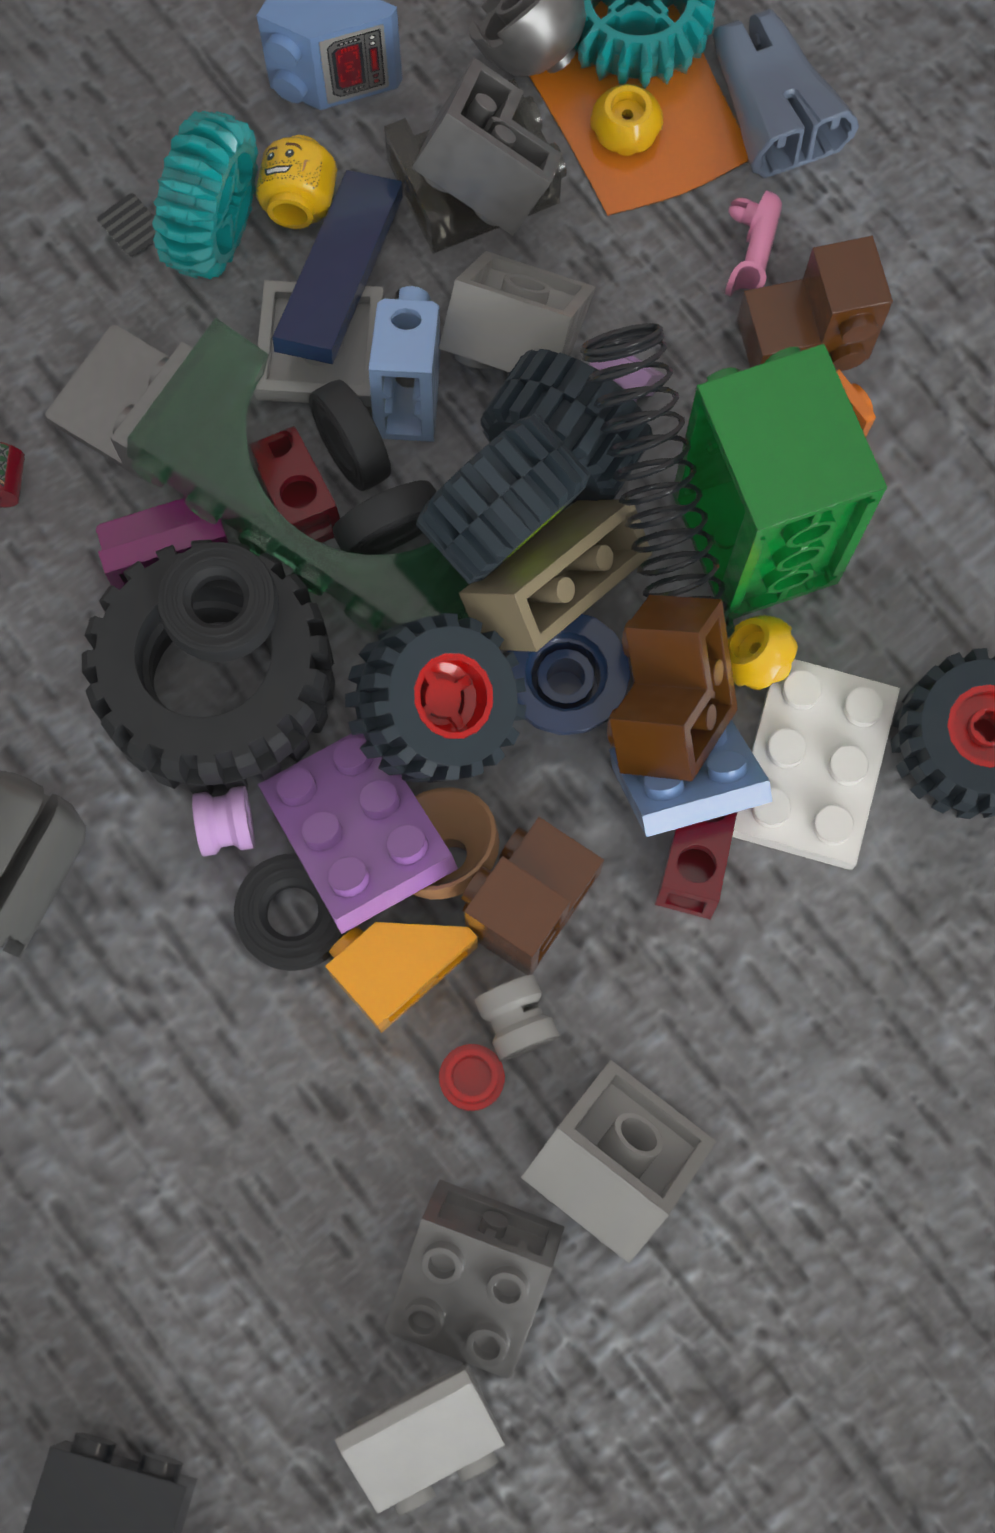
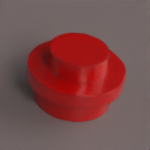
(471, 1077)

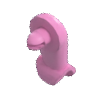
(763, 223)

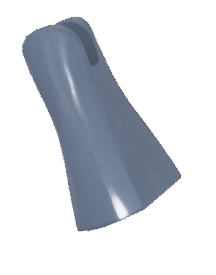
(779, 97)

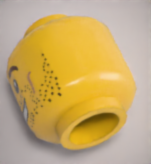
(296, 181)

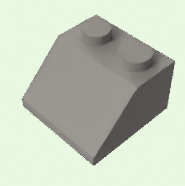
(512, 308)
(619, 1161)
(422, 1440)

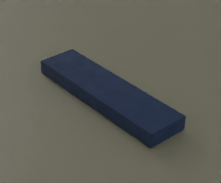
(338, 267)

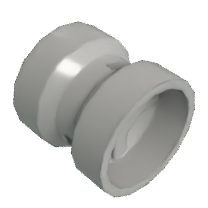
(516, 1017)

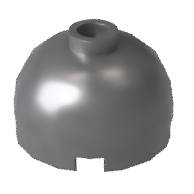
(529, 34)

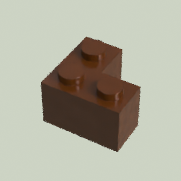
(835, 304)
(679, 689)
(529, 894)

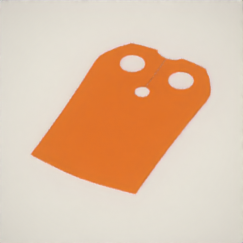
(693, 148)

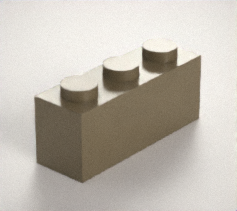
(557, 574)

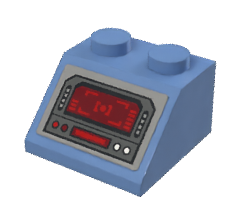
(330, 49)

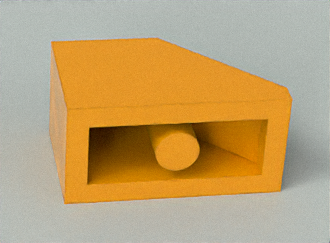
(396, 965)

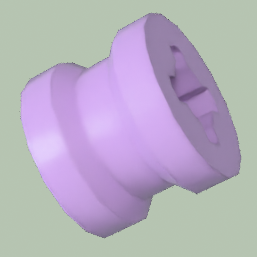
(223, 821)

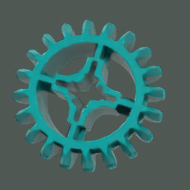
(642, 40)
(205, 194)

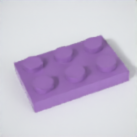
(356, 831)

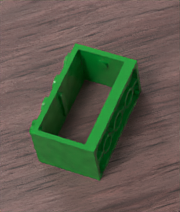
(779, 478)

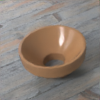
(464, 823)

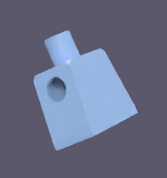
(405, 346)

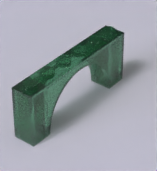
(200, 448)

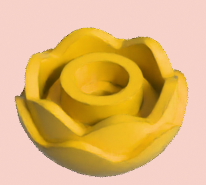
(624, 135)
(761, 651)

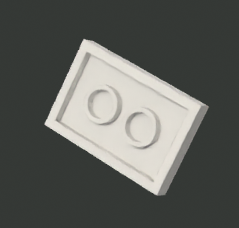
(823, 755)

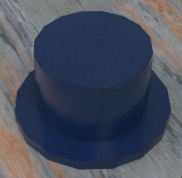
(573, 678)

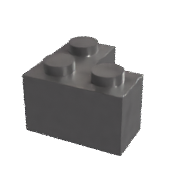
(485, 154)

